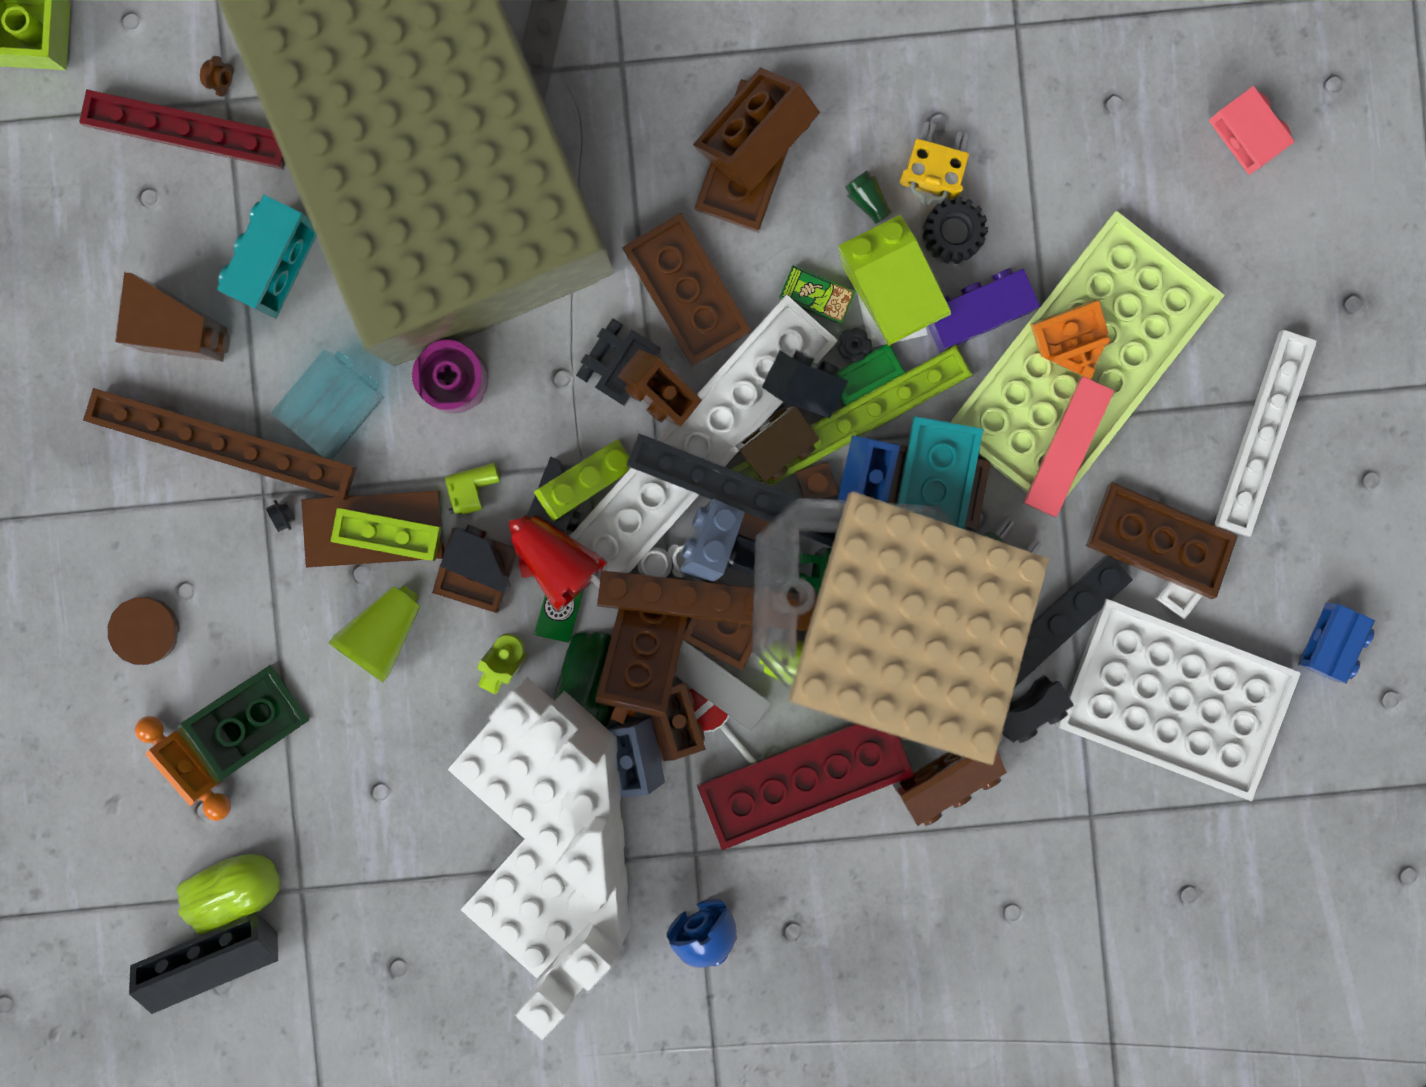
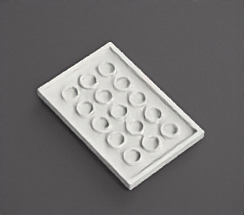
(1178, 699)

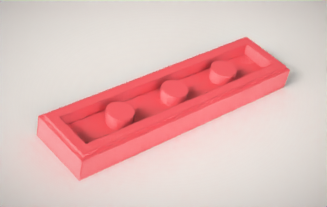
(1068, 446)

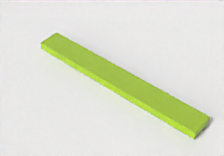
(878, 408)

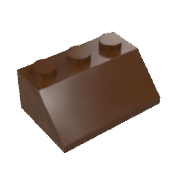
(757, 127)
(946, 783)

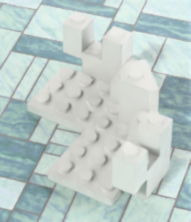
(566, 884)

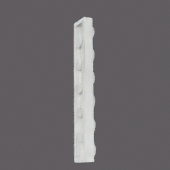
(1265, 433)

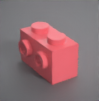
(1252, 130)

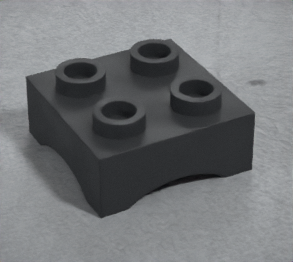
(1042, 703)

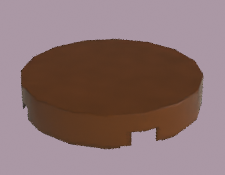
(142, 630)

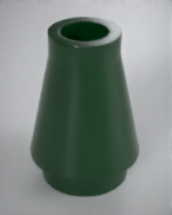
(868, 196)

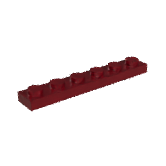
(181, 129)

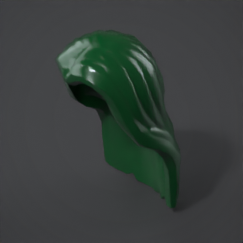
(583, 673)

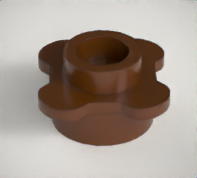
(216, 75)

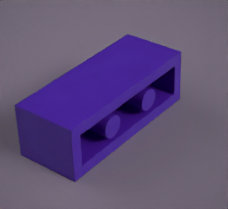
(985, 308)

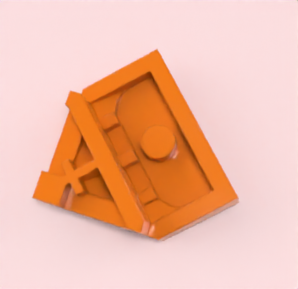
(1073, 337)

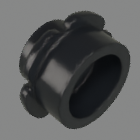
(845, 347)
(280, 516)

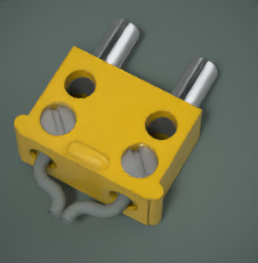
(935, 171)

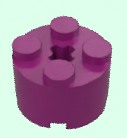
(436, 363)

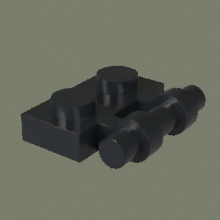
(610, 383)

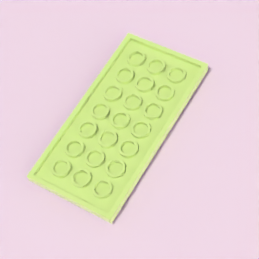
(1150, 314)

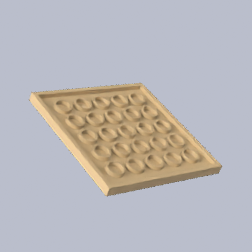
(919, 629)

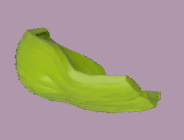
(228, 892)

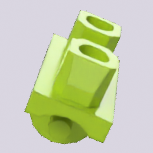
(501, 662)

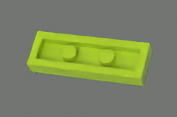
(583, 480)
(386, 534)

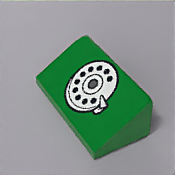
(558, 624)

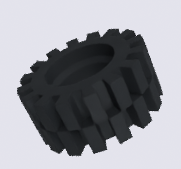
(969, 215)

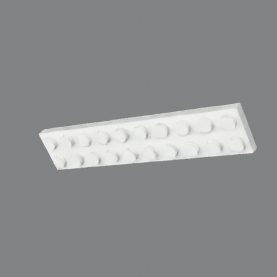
(731, 408)

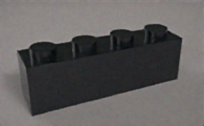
(203, 963)

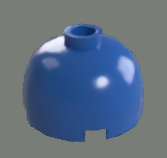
(704, 936)

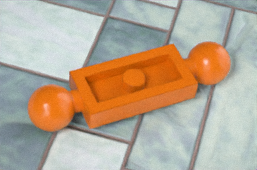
(182, 768)

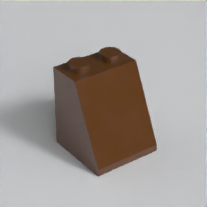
(165, 324)

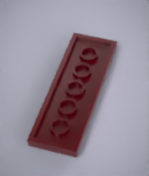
(802, 782)

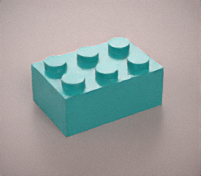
(268, 256)

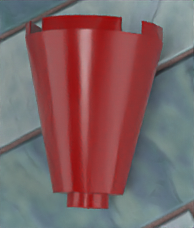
(555, 560)

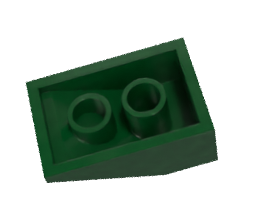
(242, 724)

